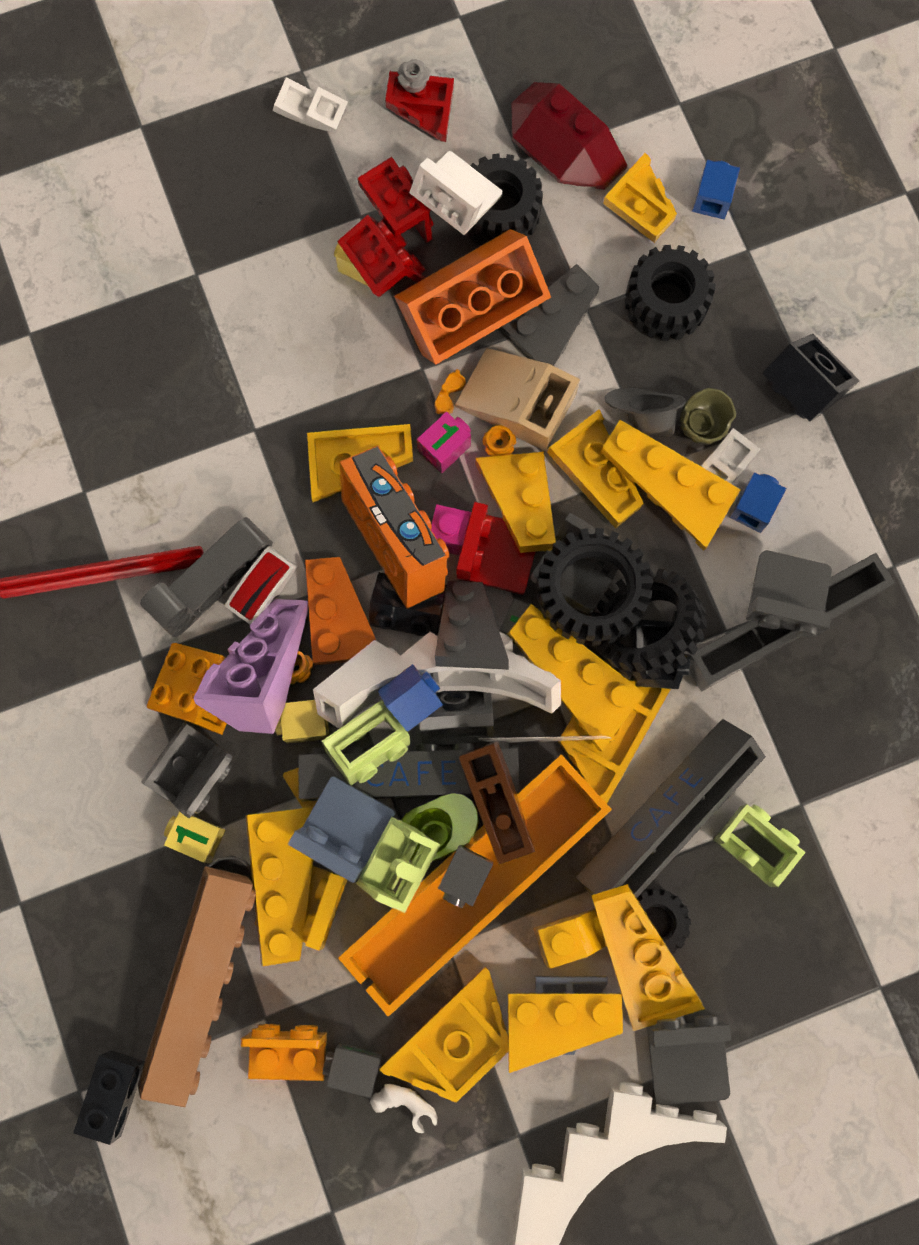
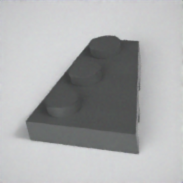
(547, 328)
(469, 630)

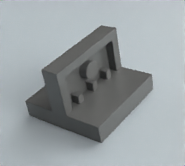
(460, 719)

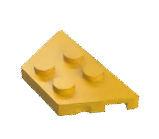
(606, 767)
(455, 1043)

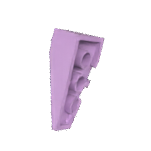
(256, 675)

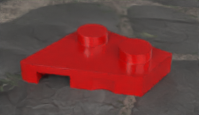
(425, 109)

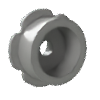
(416, 82)

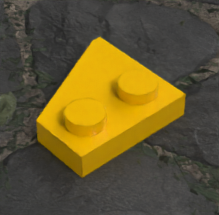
(642, 200)

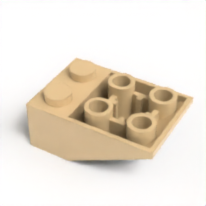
(520, 395)

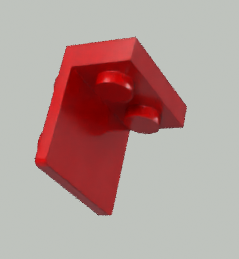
(388, 191)
(380, 255)
(492, 555)

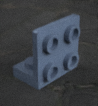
(342, 829)

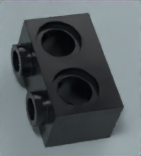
(109, 1097)

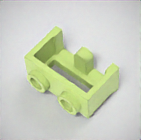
(366, 765)
(782, 840)
(391, 861)

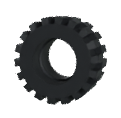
(516, 183)
(675, 268)

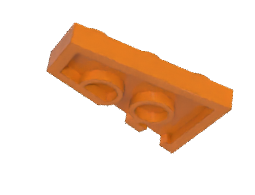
(335, 614)

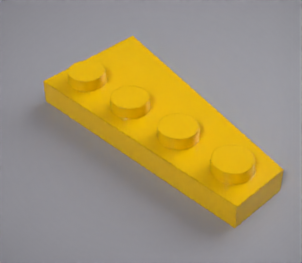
(678, 485)
(590, 687)
(281, 883)
(643, 964)

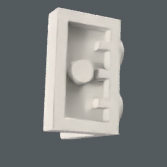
(454, 191)

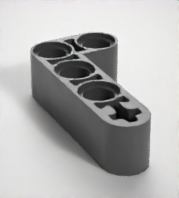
(206, 579)

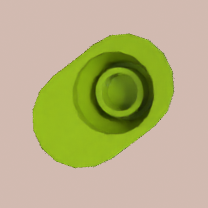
(447, 820)

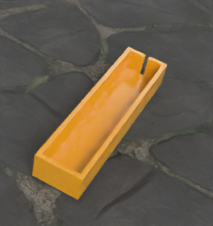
(414, 945)

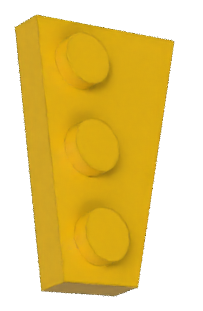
(331, 447)

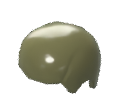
(707, 416)

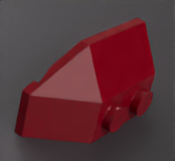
(565, 137)

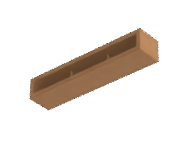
(195, 987)

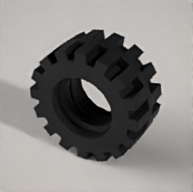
(677, 911)

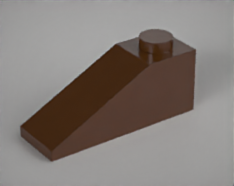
(497, 802)

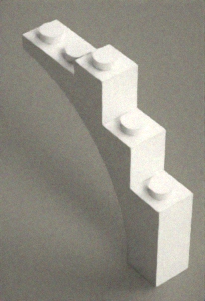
(357, 682)
(630, 1130)

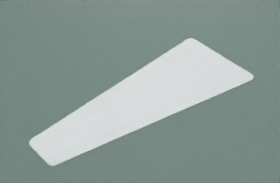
(542, 739)

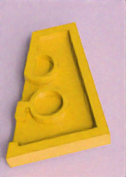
(596, 476)
(522, 496)
(558, 1023)

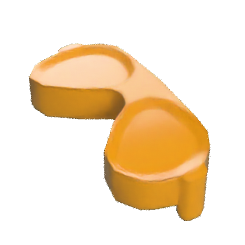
(453, 383)

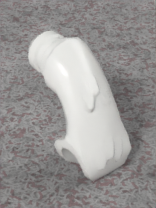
(394, 1095)

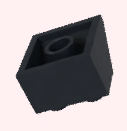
(809, 377)

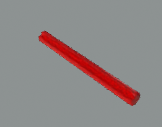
(99, 572)

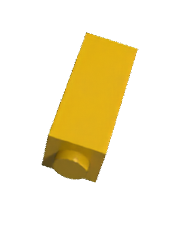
(570, 938)

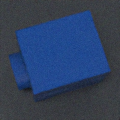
(716, 189)
(758, 502)
(411, 697)

